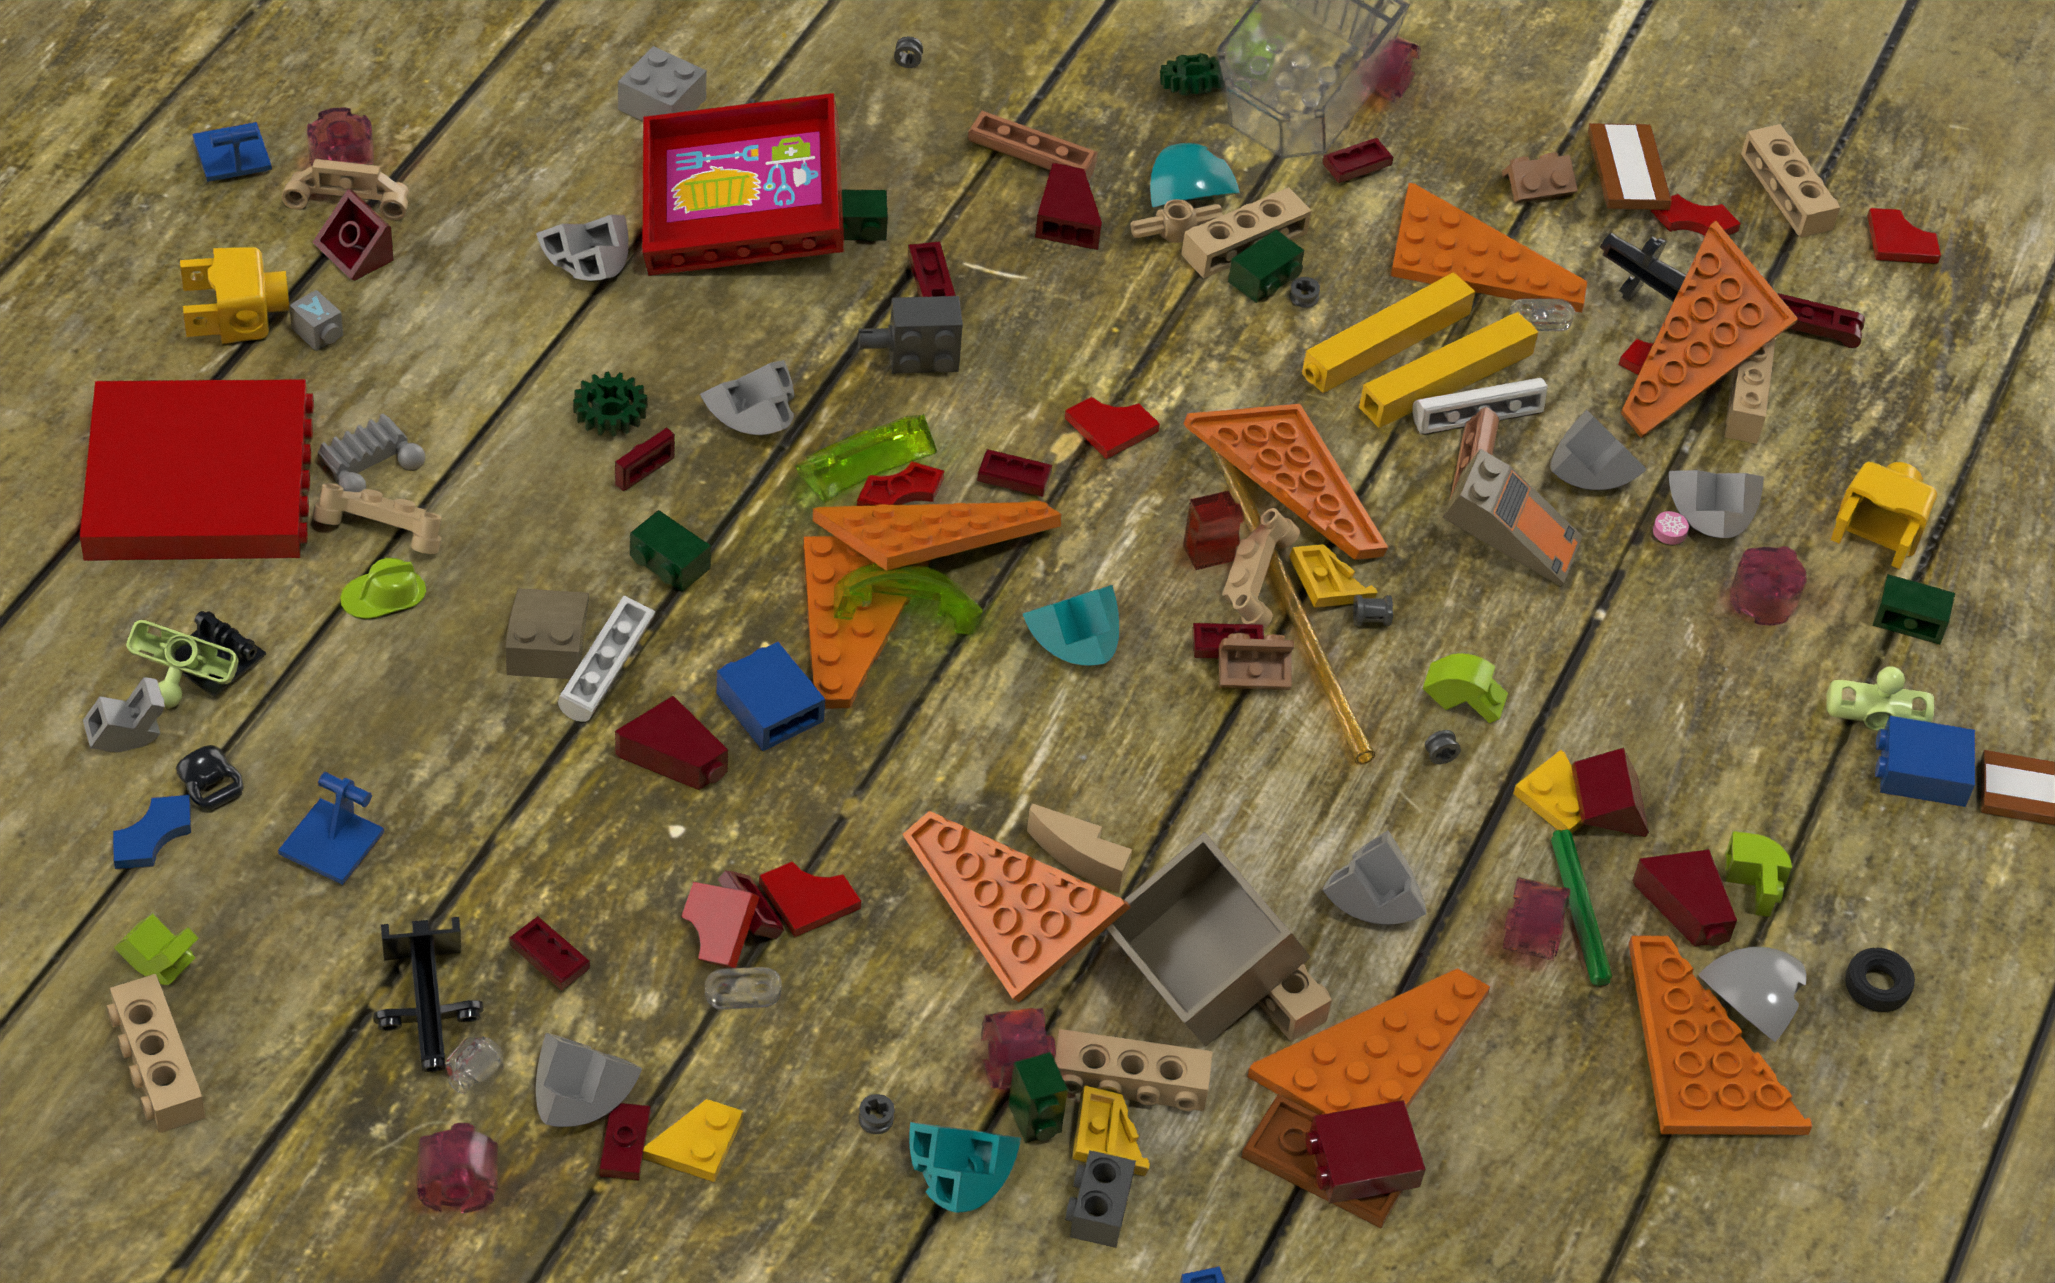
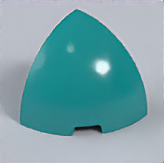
(1190, 174)
(1078, 628)
(961, 1164)

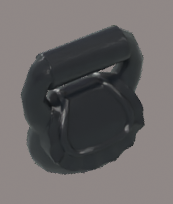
(204, 769)

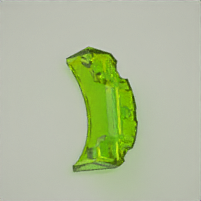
(866, 454)
(907, 581)

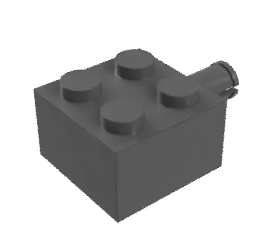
(921, 335)

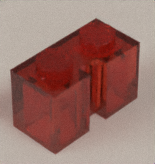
(1212, 530)

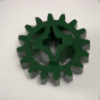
(1190, 74)
(610, 403)

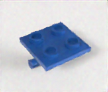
(232, 151)
(331, 835)

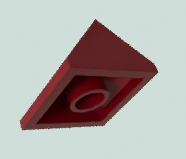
(355, 237)
(1610, 793)

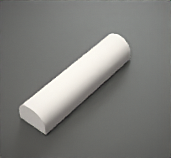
(1456, 409)
(605, 659)

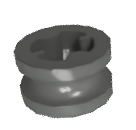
(908, 44)
(1305, 284)
(1442, 747)
(882, 1105)

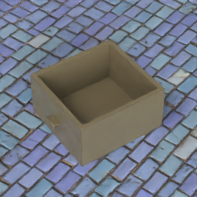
(1206, 939)

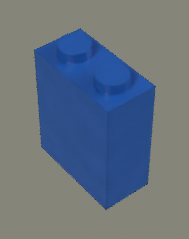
(770, 696)
(1926, 761)

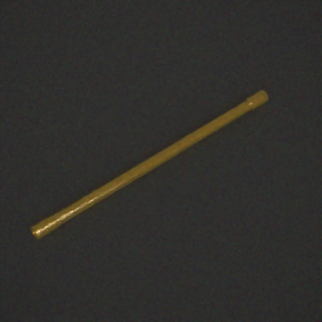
(1353, 733)

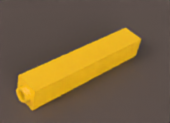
(1388, 332)
(1448, 368)

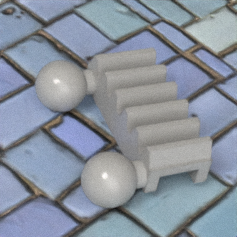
(366, 449)

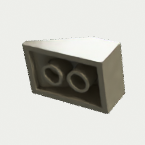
(546, 633)

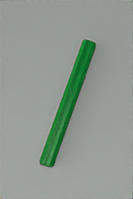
(1581, 908)

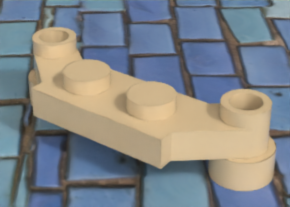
(337, 177)
(372, 505)
(1252, 564)

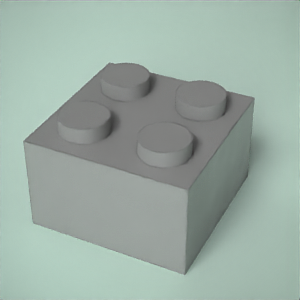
(661, 86)

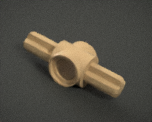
(1174, 220)

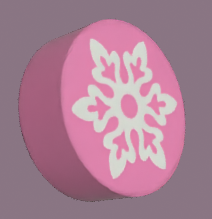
(1670, 528)

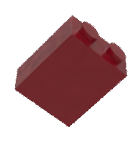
(1365, 1151)

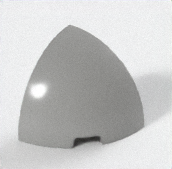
(588, 249)
(754, 402)
(1593, 457)
(1714, 502)
(1377, 885)
(1759, 985)
(579, 1082)

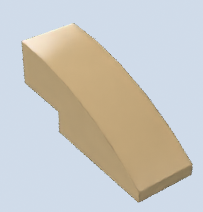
(1079, 847)

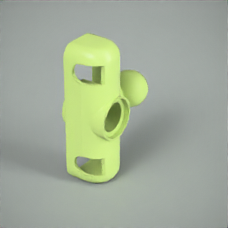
(201, 663)
(1878, 701)

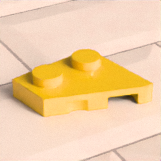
(1326, 577)
(1552, 793)
(1106, 1128)
(697, 1140)

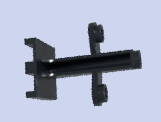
(1643, 265)
(421, 948)

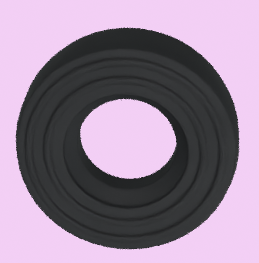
(1885, 961)

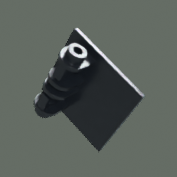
(221, 634)

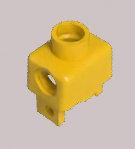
(242, 293)
(1887, 508)

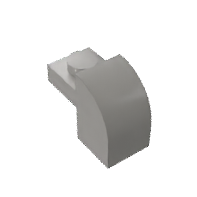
(127, 724)

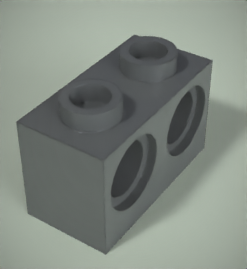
(1100, 1198)

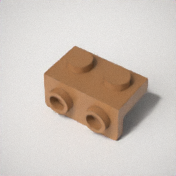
(1541, 178)
(1255, 662)

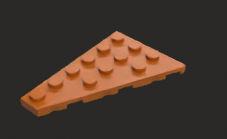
(1445, 240)
(1711, 328)
(1294, 465)
(917, 533)
(841, 647)
(1013, 906)
(1378, 1053)
(1696, 1055)

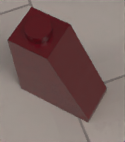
(1068, 209)
(673, 745)
(1688, 895)

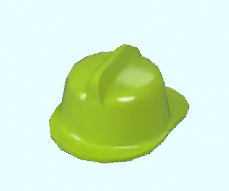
(384, 590)

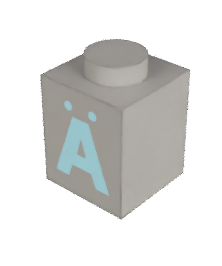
(316, 320)

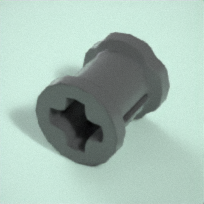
(1372, 610)

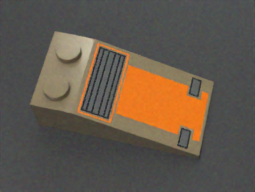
(1512, 517)

